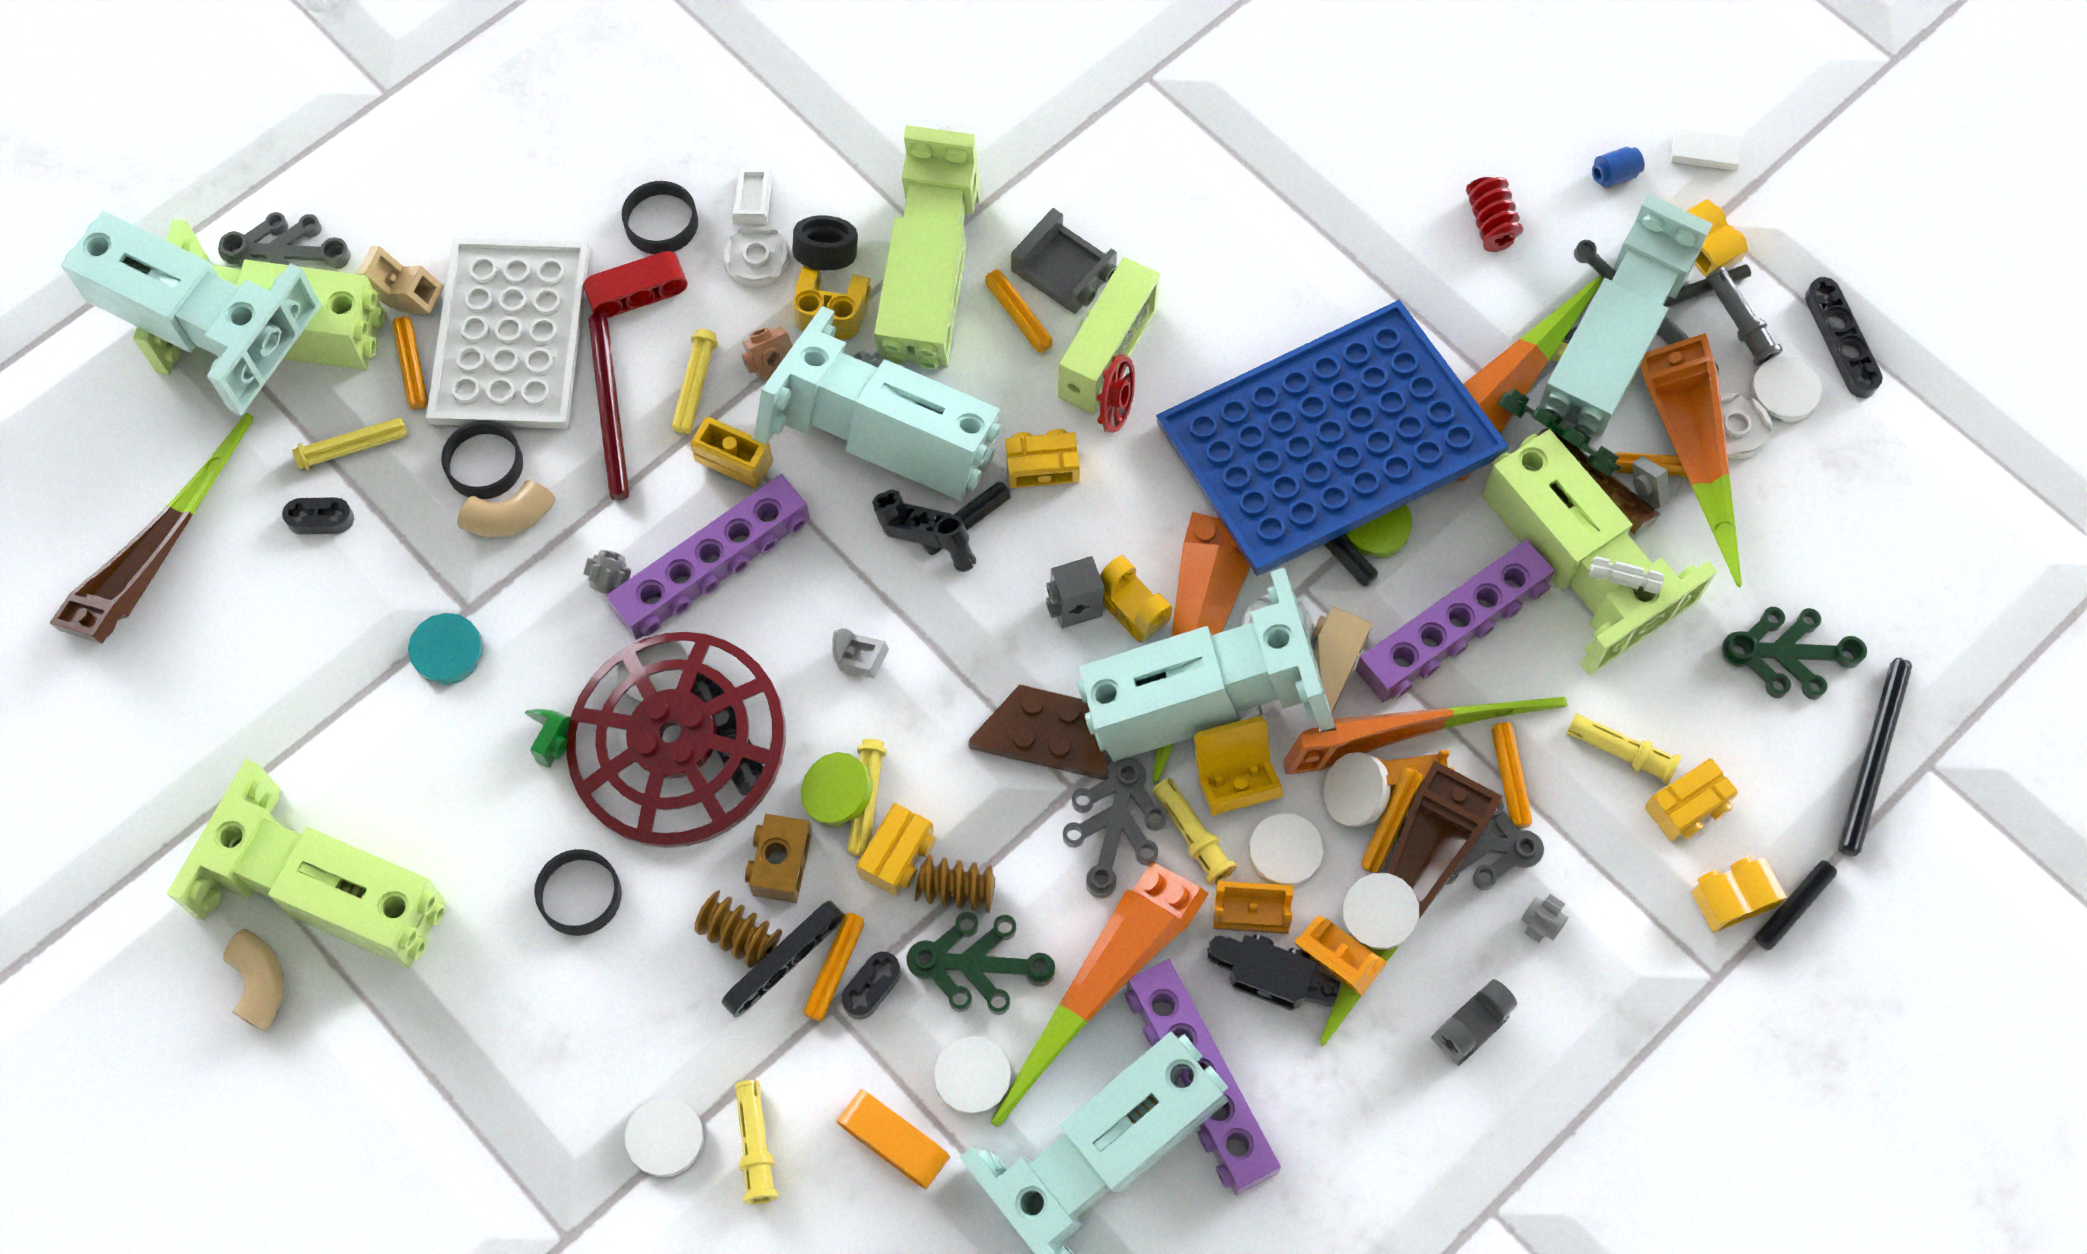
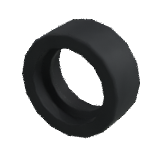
(824, 242)

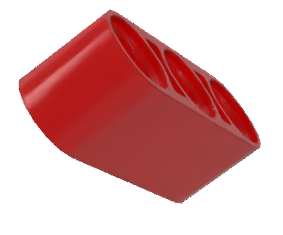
(635, 284)

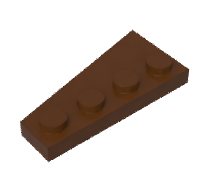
(1630, 504)

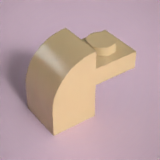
(400, 286)

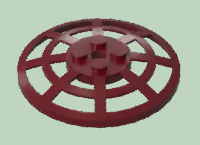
(683, 755)

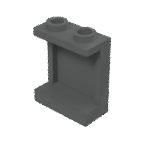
(1062, 263)

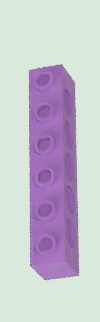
(716, 539)
(1520, 565)
(1165, 985)

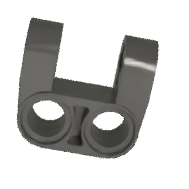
(1475, 1021)

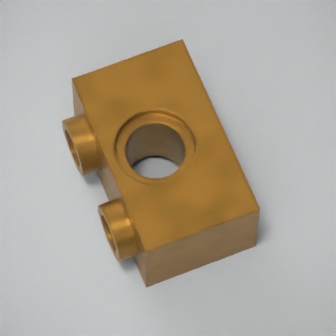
(783, 879)

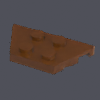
(1042, 731)

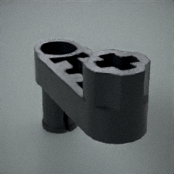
(924, 527)

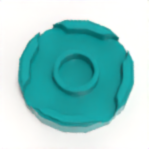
(445, 648)

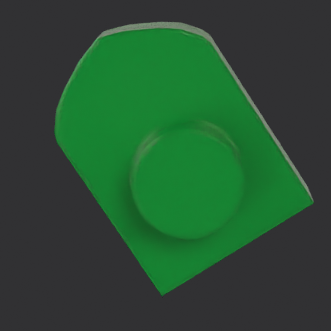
(553, 736)

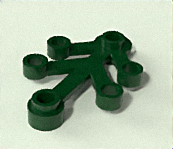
(1601, 460)
(1787, 652)
(974, 963)

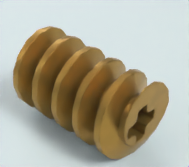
(955, 884)
(734, 931)

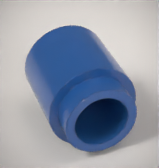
(1618, 166)

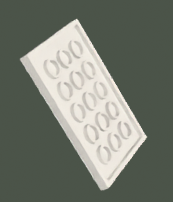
(509, 333)

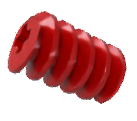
(1494, 212)

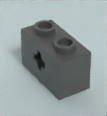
(1075, 592)

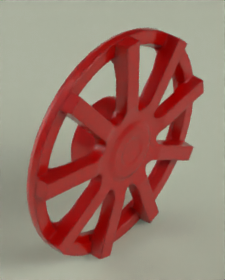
(1116, 393)

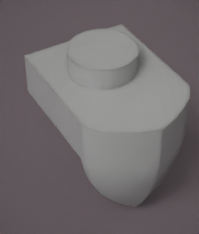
(1653, 482)
(858, 653)

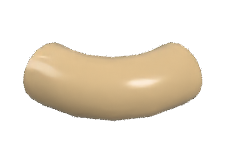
(509, 516)
(261, 978)

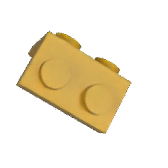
(1236, 765)

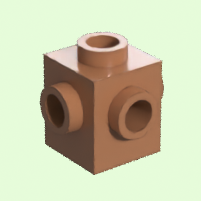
(766, 351)

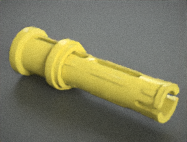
(1640, 755)
(1202, 845)
(756, 1159)

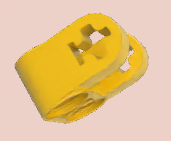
(848, 308)
(1132, 601)

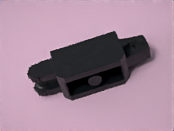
(1272, 972)

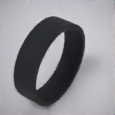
(653, 189)
(471, 430)
(566, 857)

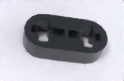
(317, 518)
(878, 990)

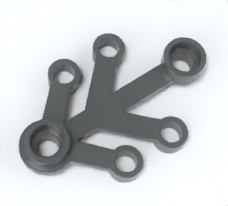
(281, 247)
(1116, 819)
(1508, 846)

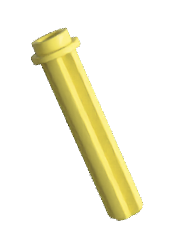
(703, 344)
(349, 443)
(861, 828)

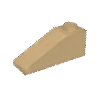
(1337, 650)

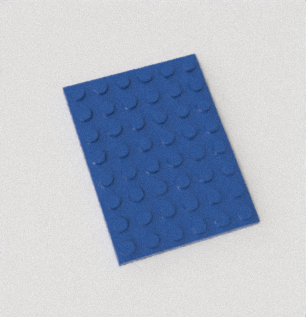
(1330, 436)

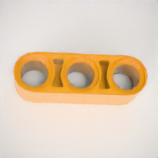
(893, 1139)

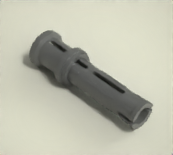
(1751, 329)

